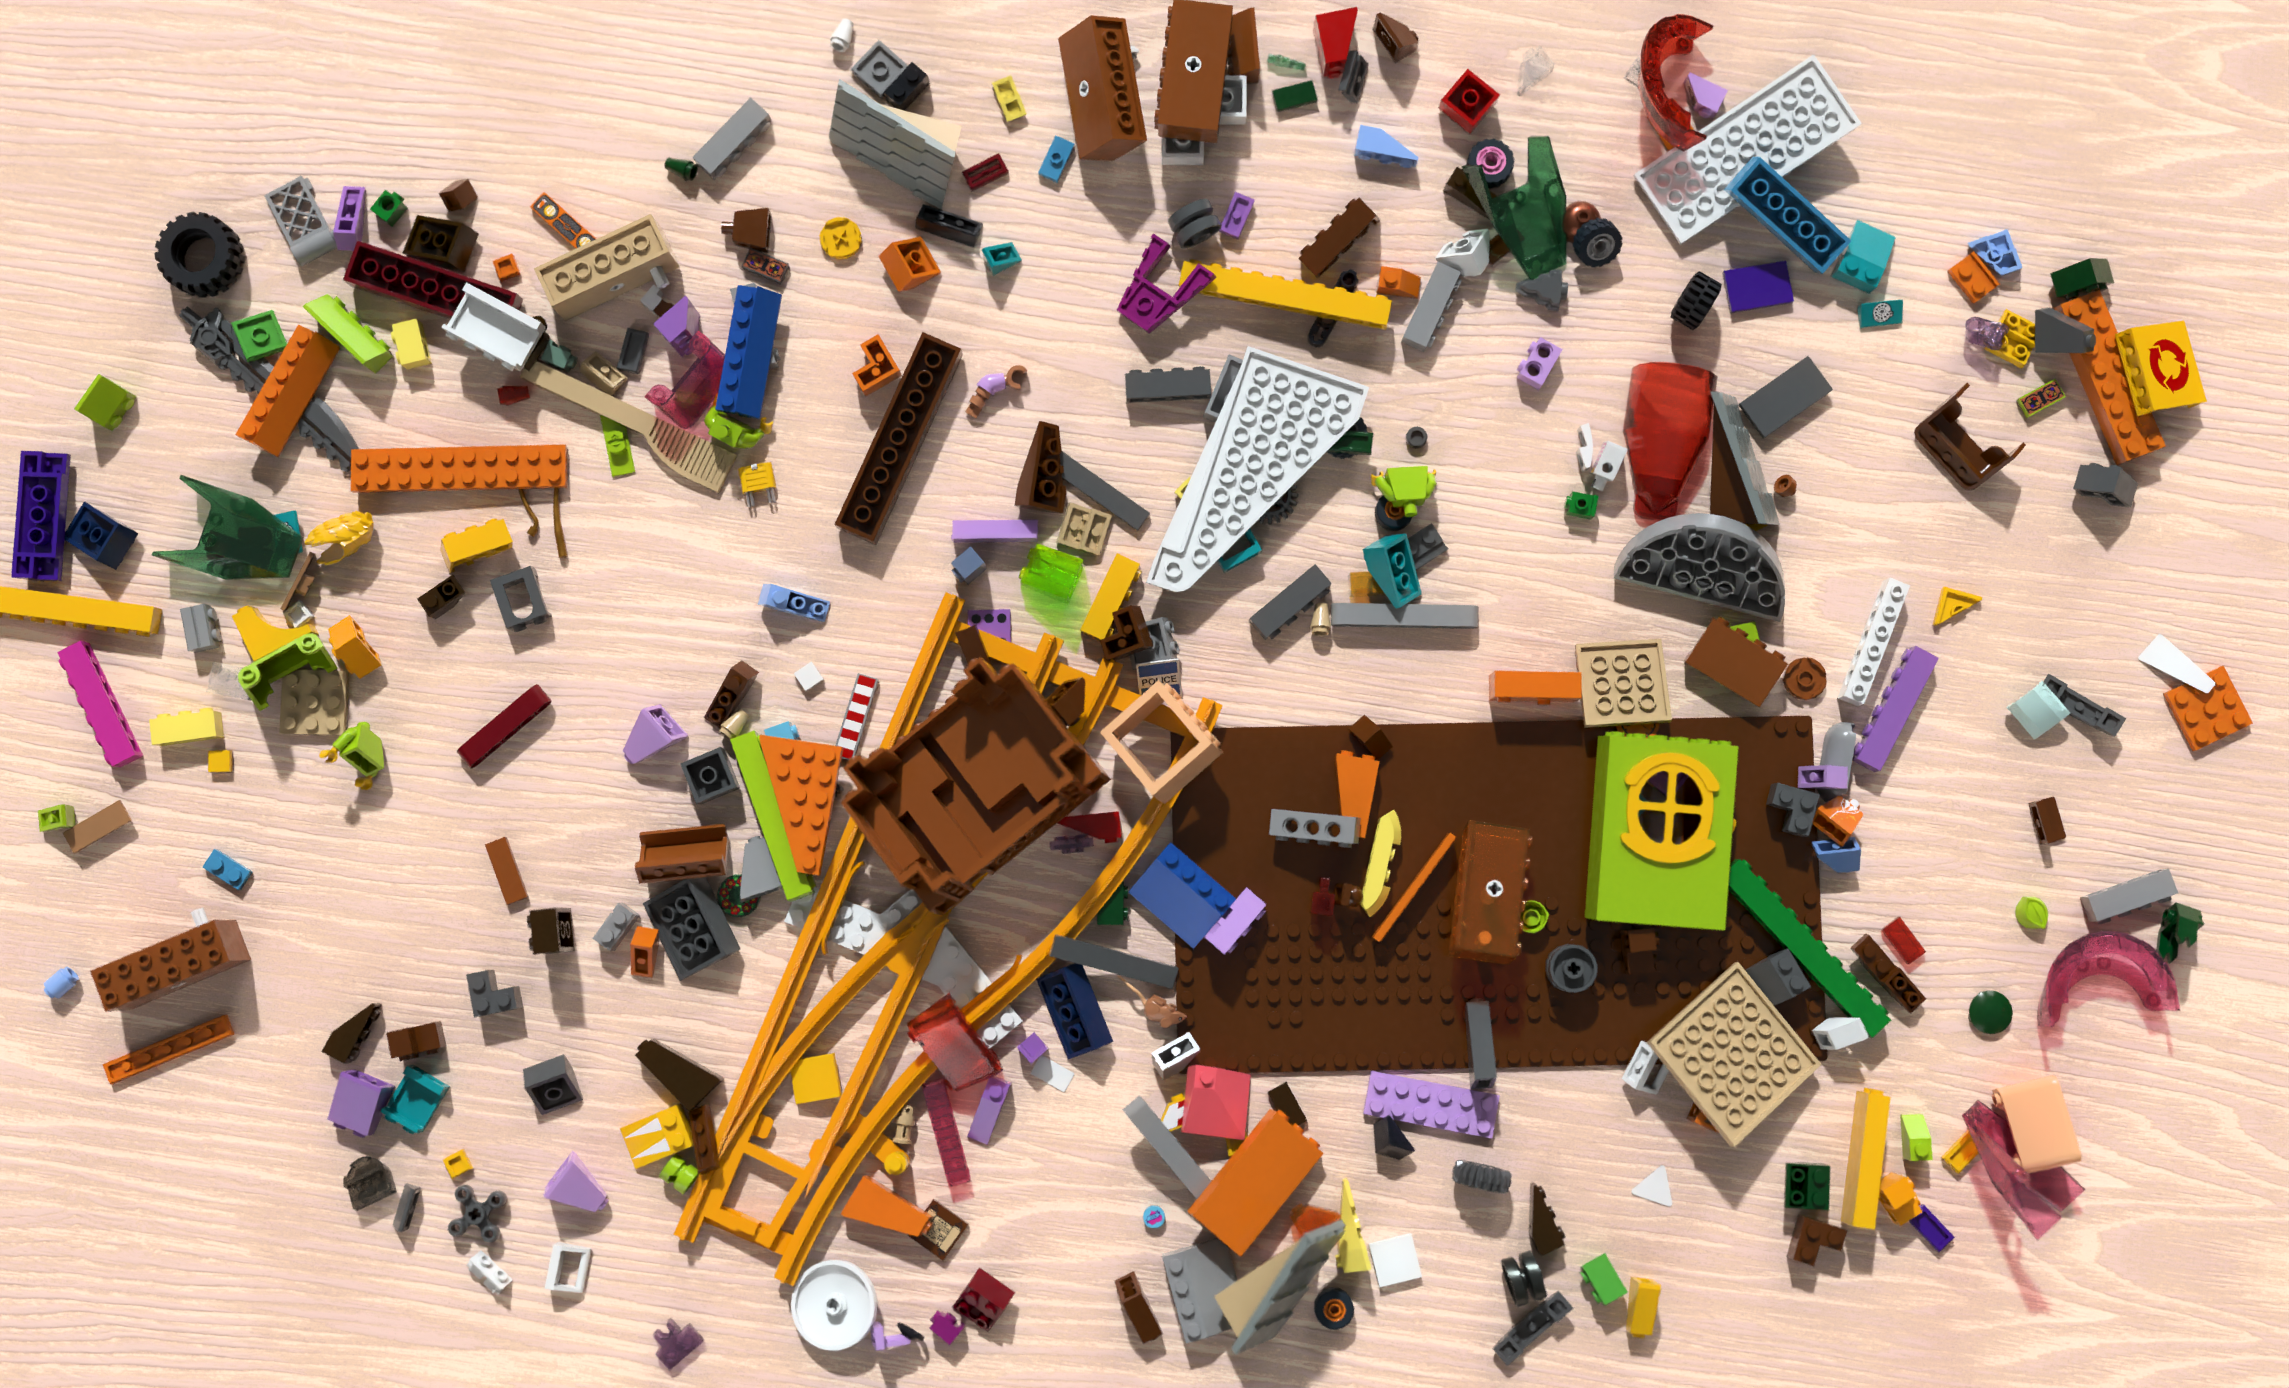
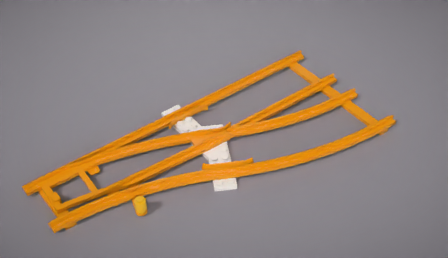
(915, 947)

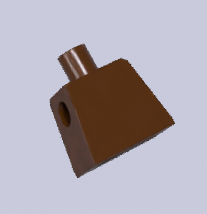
(750, 229)

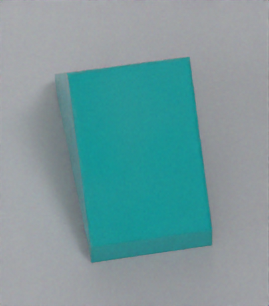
(1000, 257)

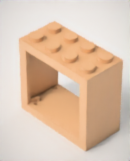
(1185, 769)

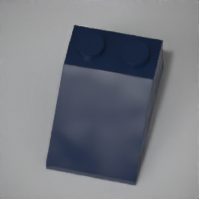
(100, 535)

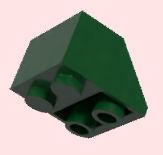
(1807, 1186)

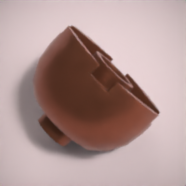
(1576, 215)

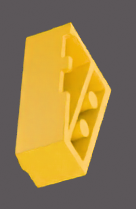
(475, 543)

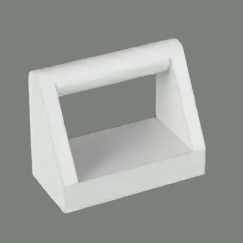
(1640, 1068)
(556, 1264)

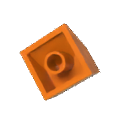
(909, 263)

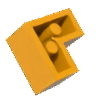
(352, 647)
(1899, 1198)

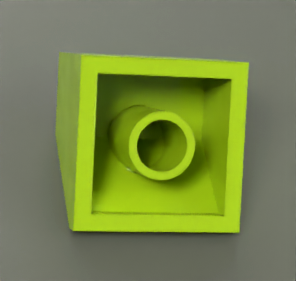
(105, 402)

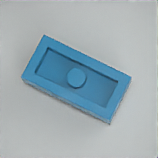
(227, 869)

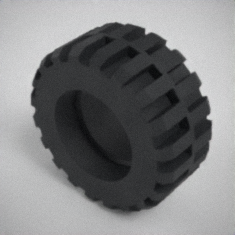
(181, 236)

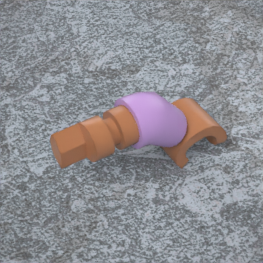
(989, 386)

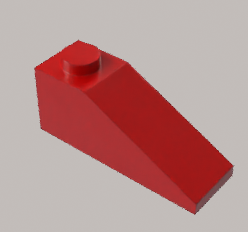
(1100, 825)

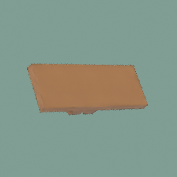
(301, 582)
(97, 826)

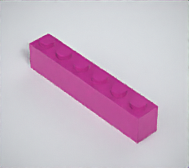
(99, 704)

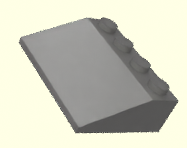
(1195, 1278)

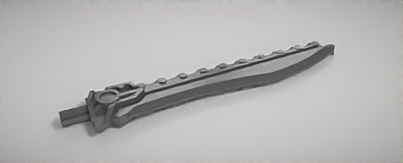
(209, 339)

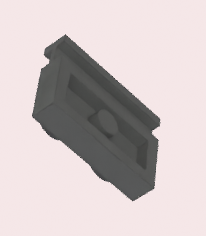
(1353, 76)
(1426, 546)

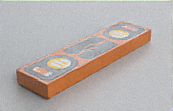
(561, 221)

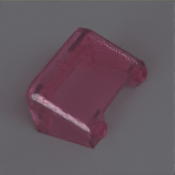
(695, 389)

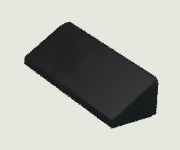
(948, 225)

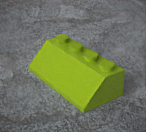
(349, 331)

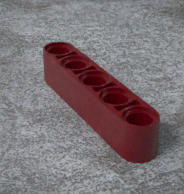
(504, 726)

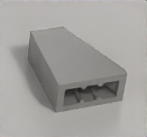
(758, 871)

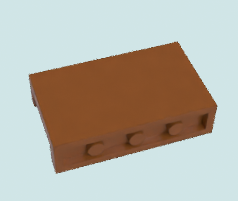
(1737, 661)
(682, 853)

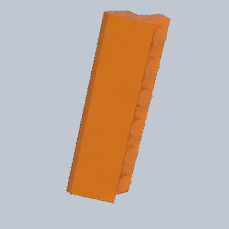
(288, 390)

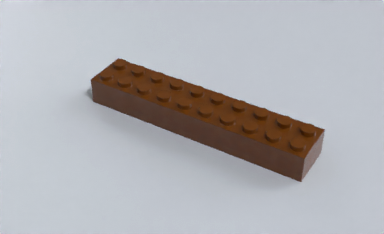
(899, 438)

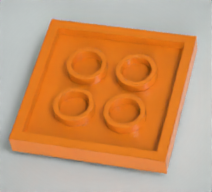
(2208, 715)

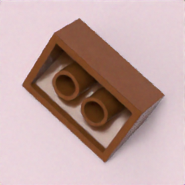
(1244, 46)

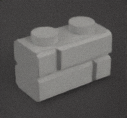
(200, 628)
(616, 926)

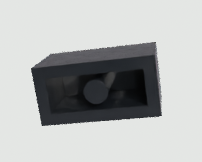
(907, 87)

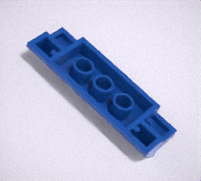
(748, 351)

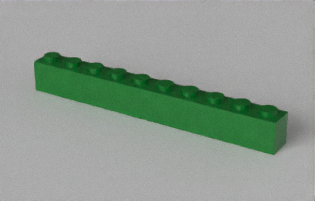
(1806, 950)

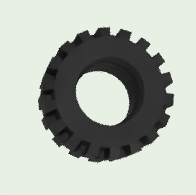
(1696, 300)

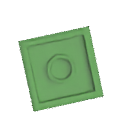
(259, 335)

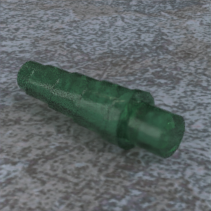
(1283, 61)

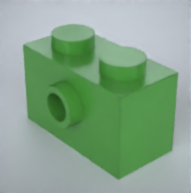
(1603, 1280)

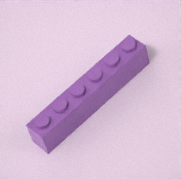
(1894, 709)

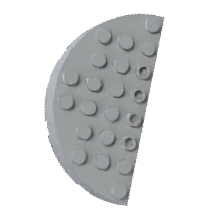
(1707, 562)

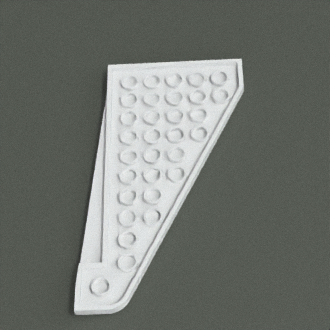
(1263, 442)

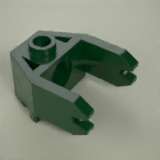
(2178, 925)

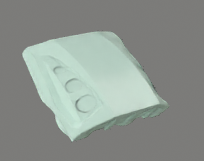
(2038, 710)

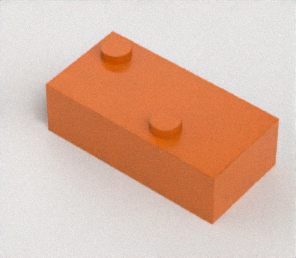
(1535, 686)

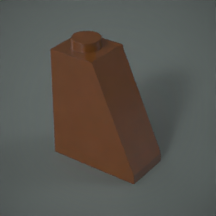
(1138, 1307)

